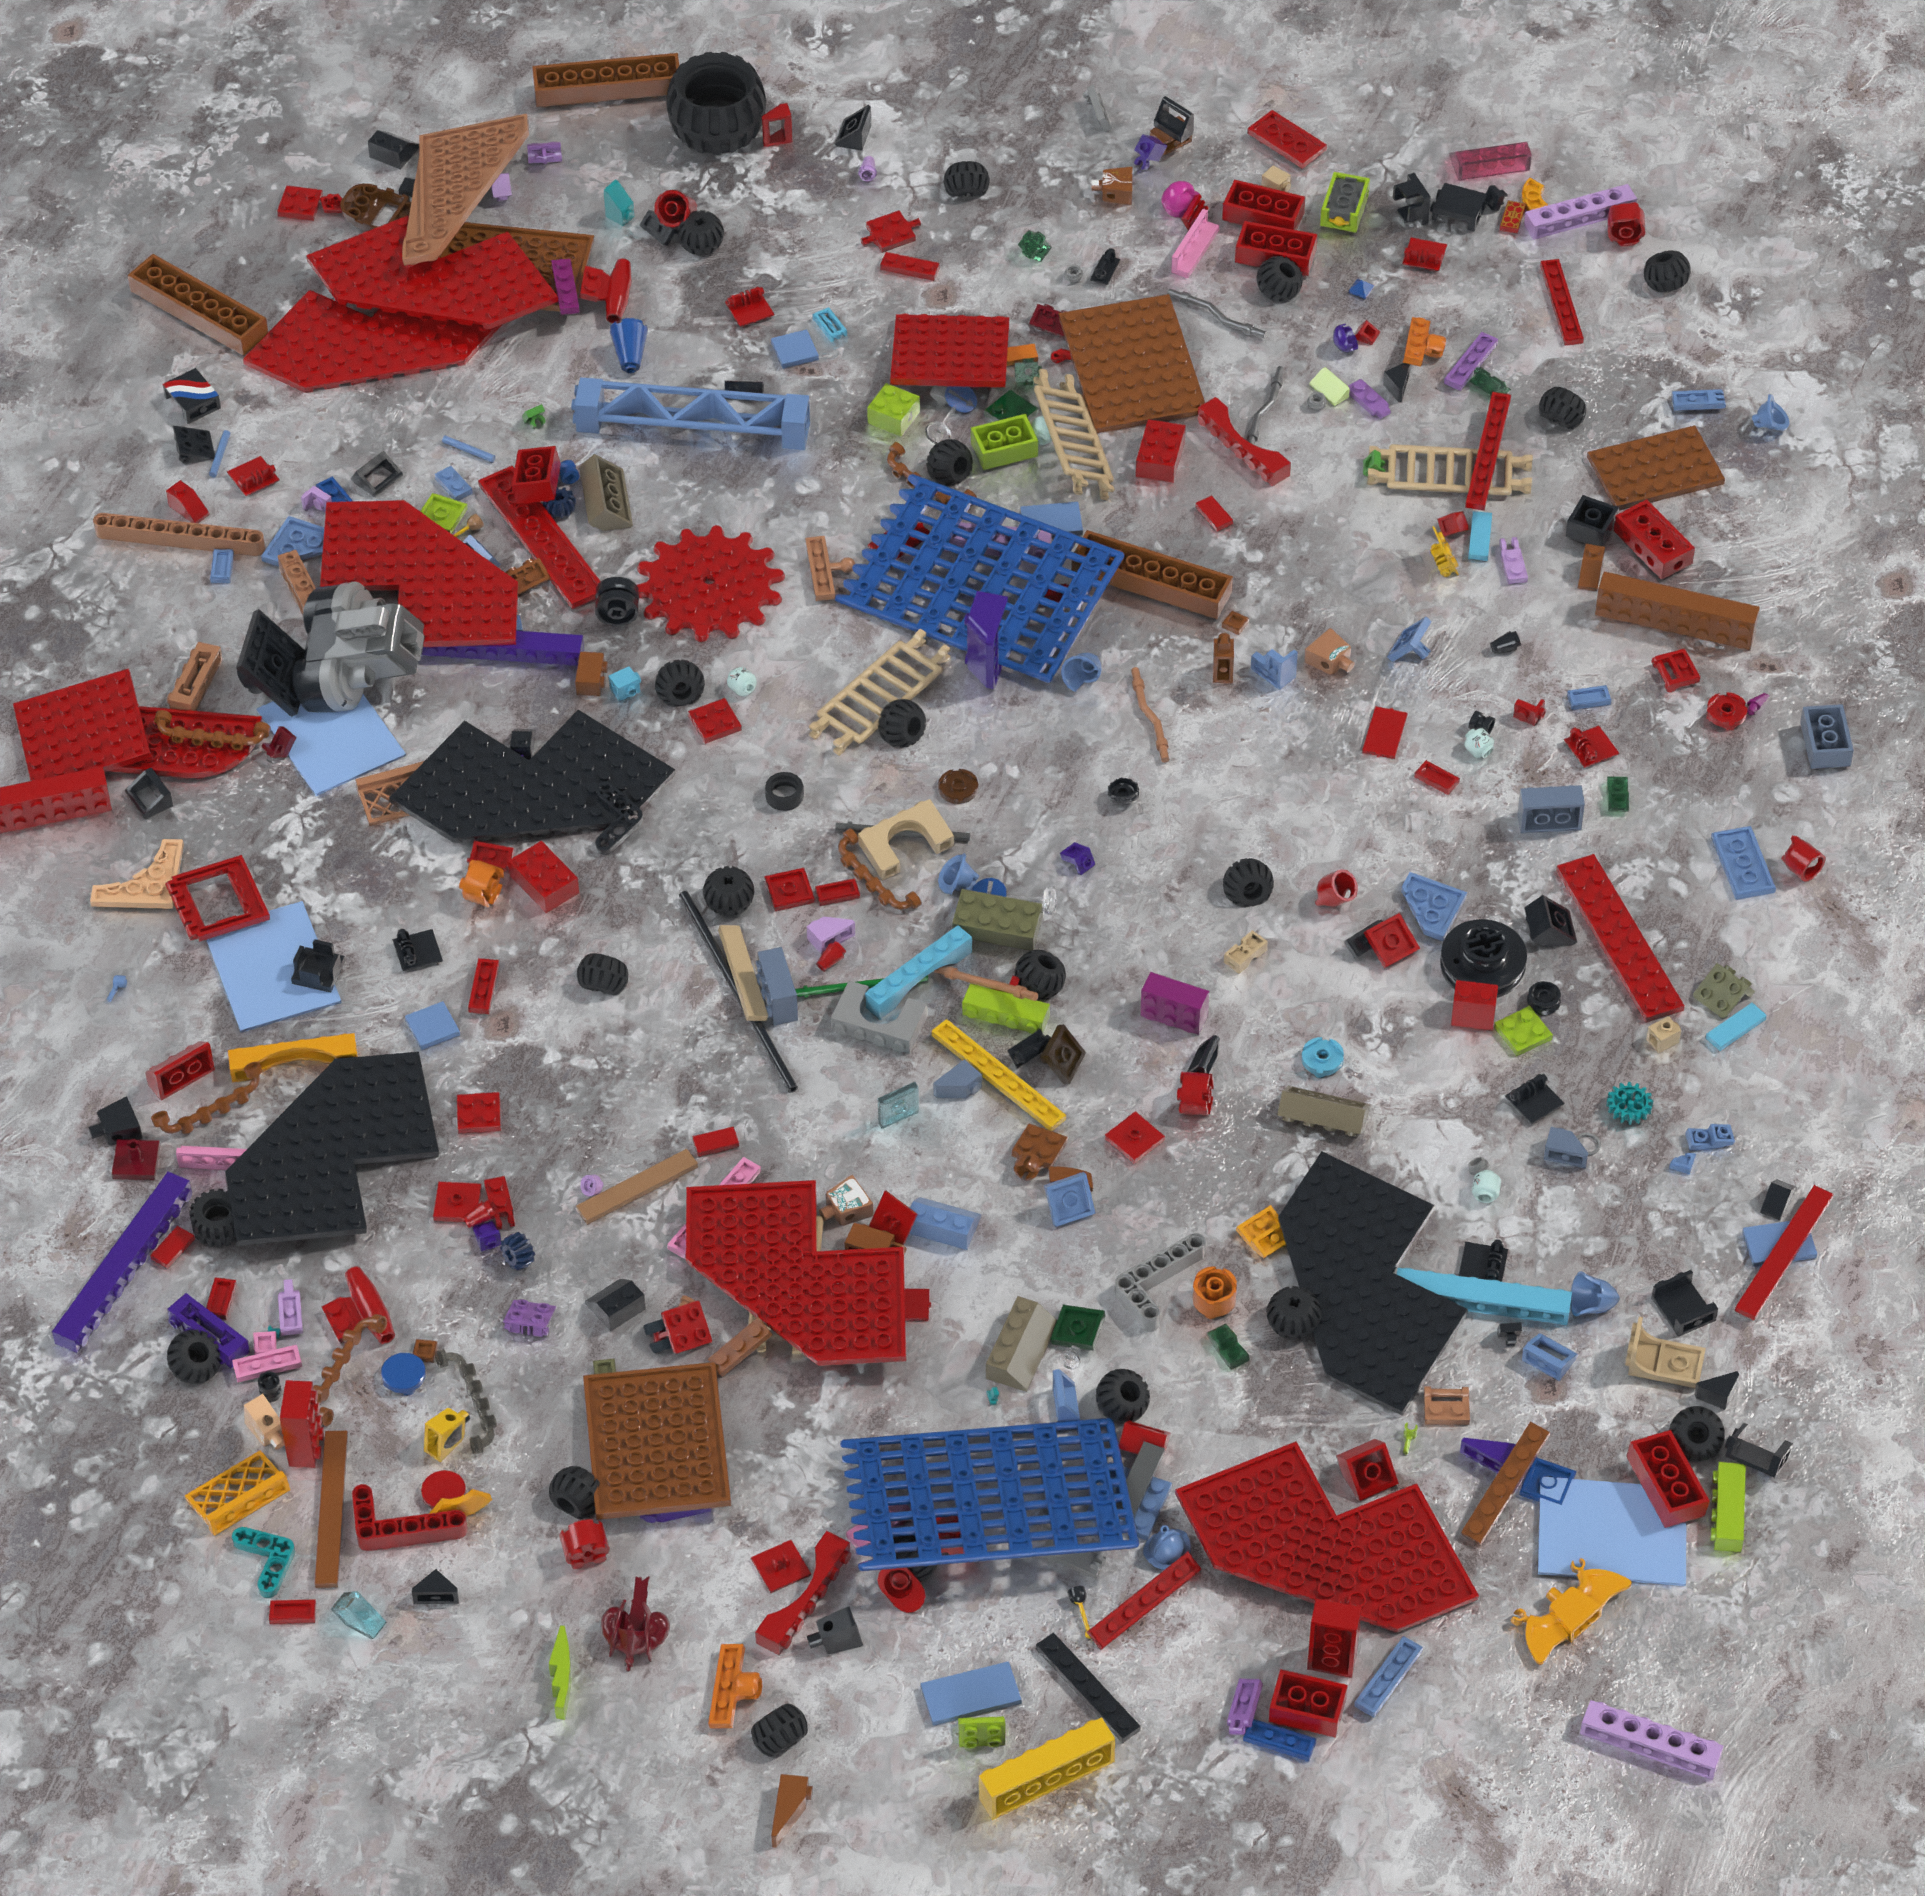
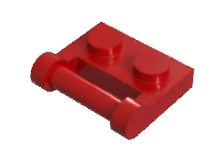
(1681, 666)

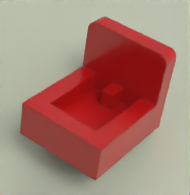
(1529, 713)

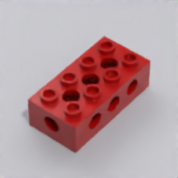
(1654, 539)

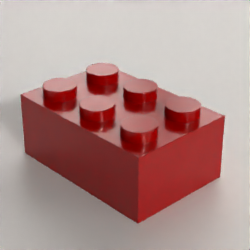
(1160, 450)
(536, 475)
(543, 876)
(1308, 1703)

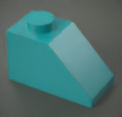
(618, 204)

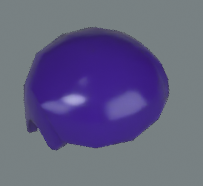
(1345, 339)

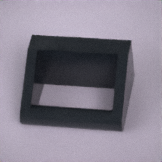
(1170, 124)
(383, 460)
(163, 795)
(1206, 1056)

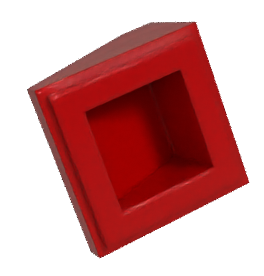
(1366, 333)

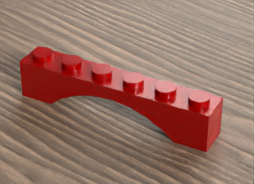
(1268, 464)
(779, 1627)

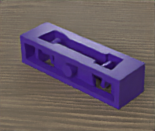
(183, 1316)

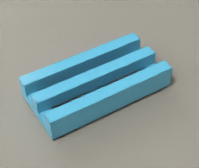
(833, 333)

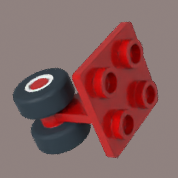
(683, 1326)

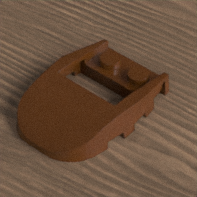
(365, 202)

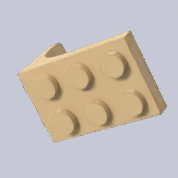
(1663, 1359)

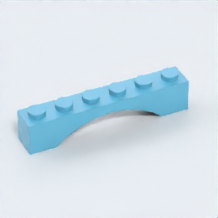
(890, 991)

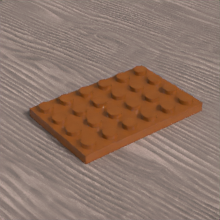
(1656, 467)

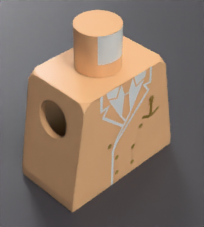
(263, 1422)

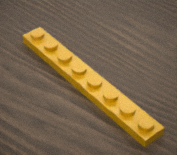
(999, 1075)

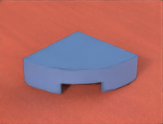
(1683, 1163)

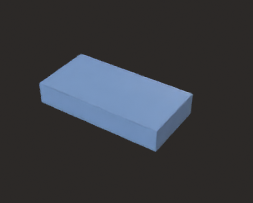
(222, 566)
(1589, 697)

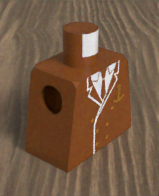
(1115, 186)

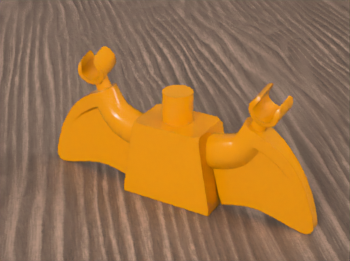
(1571, 1611)

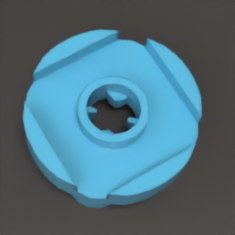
(1318, 1066)

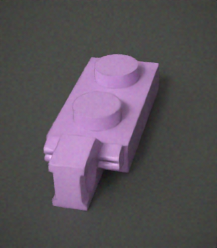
(290, 1310)

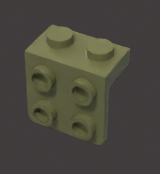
(1722, 990)

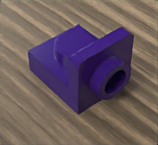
(1079, 856)
(487, 1235)

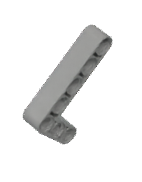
(1189, 1249)

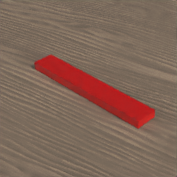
(1561, 302)
(1144, 1600)

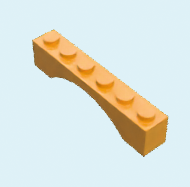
(317, 1049)

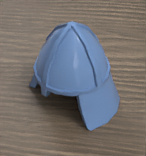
(1081, 669)
(1591, 1295)

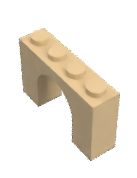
(921, 818)

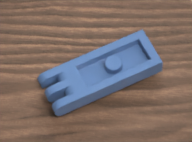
(1698, 399)

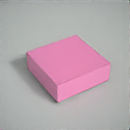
(264, 1342)

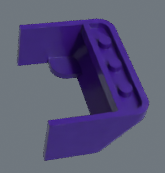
(983, 638)

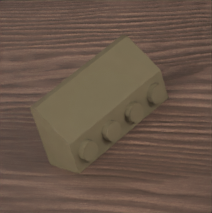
(605, 494)
(1323, 1110)
(1021, 1345)

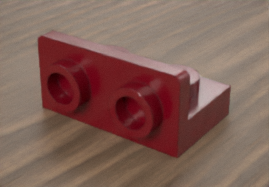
(1047, 320)

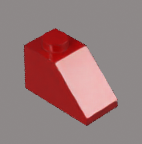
(186, 502)

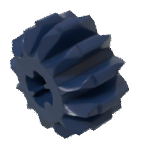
(562, 505)
(517, 1251)

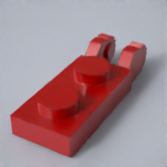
(499, 1198)

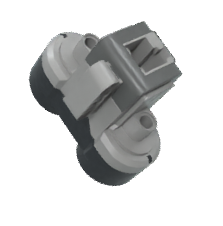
(352, 645)

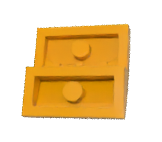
(1262, 1232)

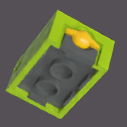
(1345, 202)

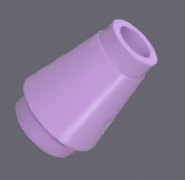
(868, 169)

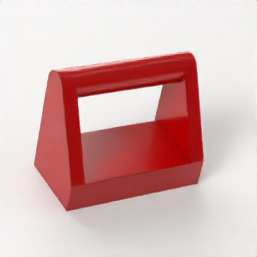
(783, 135)

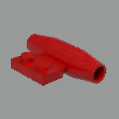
(612, 289)
(364, 1303)

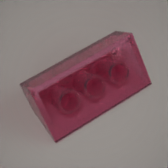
(1491, 161)

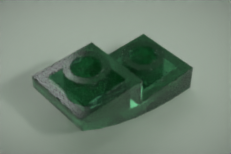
(1617, 794)
(1227, 1346)

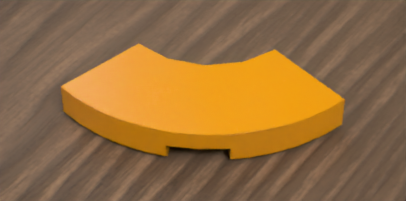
(1532, 195)
(468, 1503)

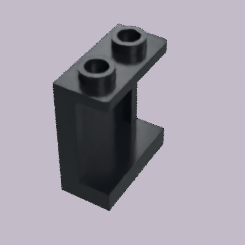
(1459, 204)

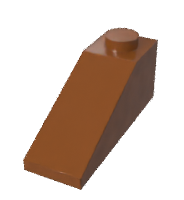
(790, 1804)

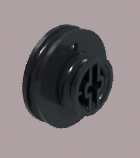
(1485, 954)

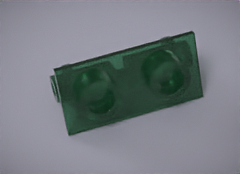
(1487, 383)

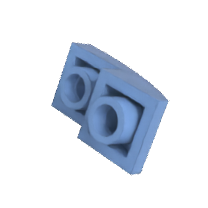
(1712, 1138)

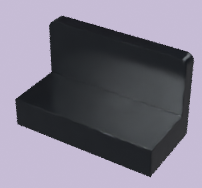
(656, 229)

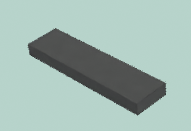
(1142, 1474)

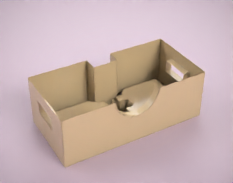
(1242, 955)

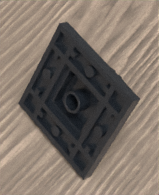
(268, 662)

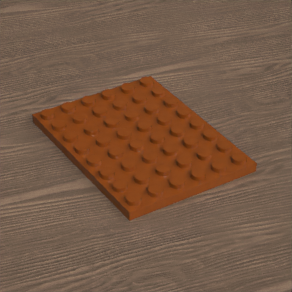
(537, 244)
(1132, 363)
(656, 1440)

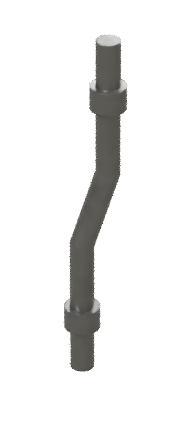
(1247, 328)
(1276, 384)

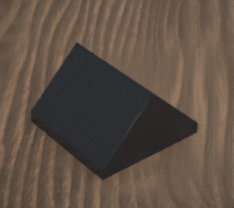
(855, 129)

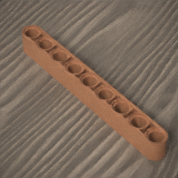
(178, 534)

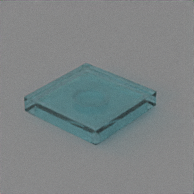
(898, 1105)

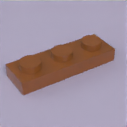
(740, 1346)

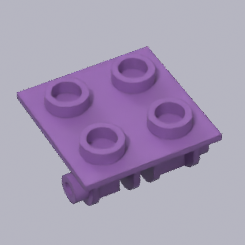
(529, 1314)

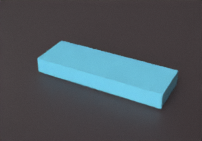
(1480, 536)
(1736, 1026)

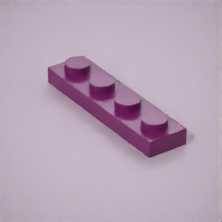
(565, 286)

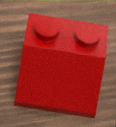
(1474, 1005)
(1368, 1469)

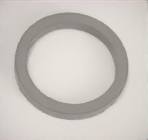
(1594, 1137)

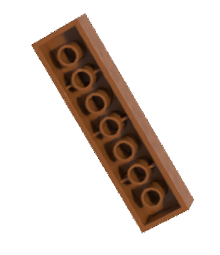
(603, 79)
(198, 304)
(1164, 577)
(1677, 610)

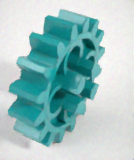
(1623, 1096)

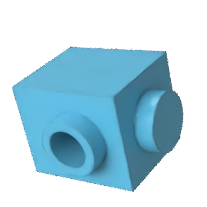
(624, 683)

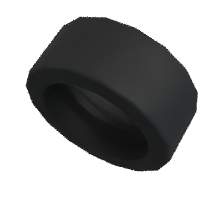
(784, 779)

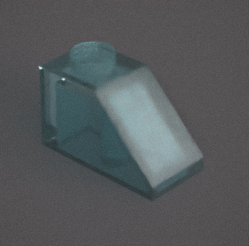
(358, 1614)

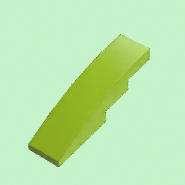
(561, 1670)

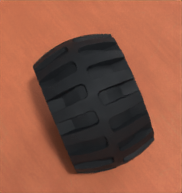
(716, 128)

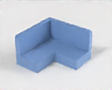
(1275, 668)

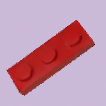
(910, 266)
(483, 986)

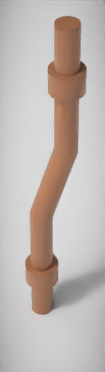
(1161, 742)
(1017, 991)

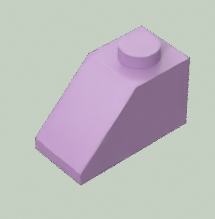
(501, 187)
(828, 930)

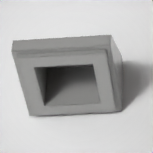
(938, 394)

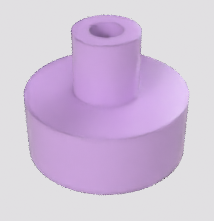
(591, 1185)

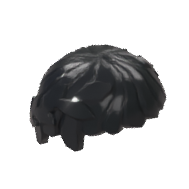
(1123, 791)

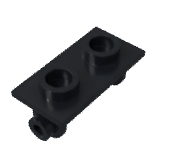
(1105, 267)
(744, 386)
(1028, 1048)

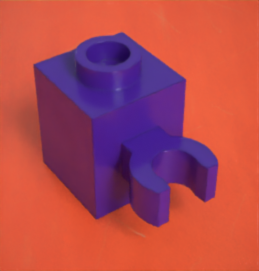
(1150, 149)

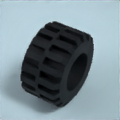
(210, 1231)

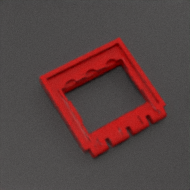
(245, 890)

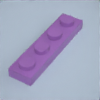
(1472, 358)

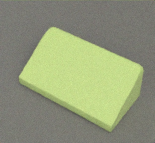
(1331, 386)

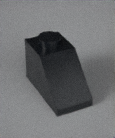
(523, 742)

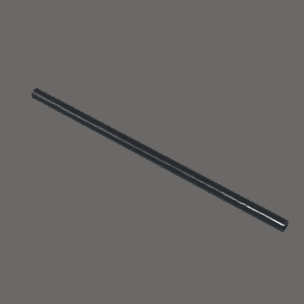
(725, 969)

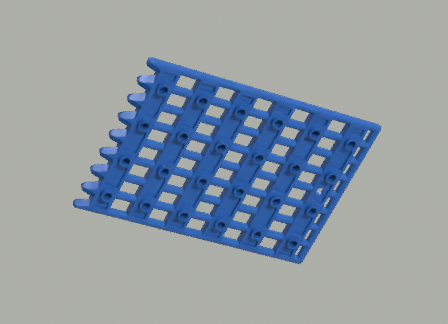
(996, 583)
(1009, 1491)

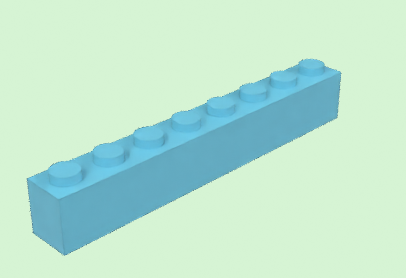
(1496, 1296)

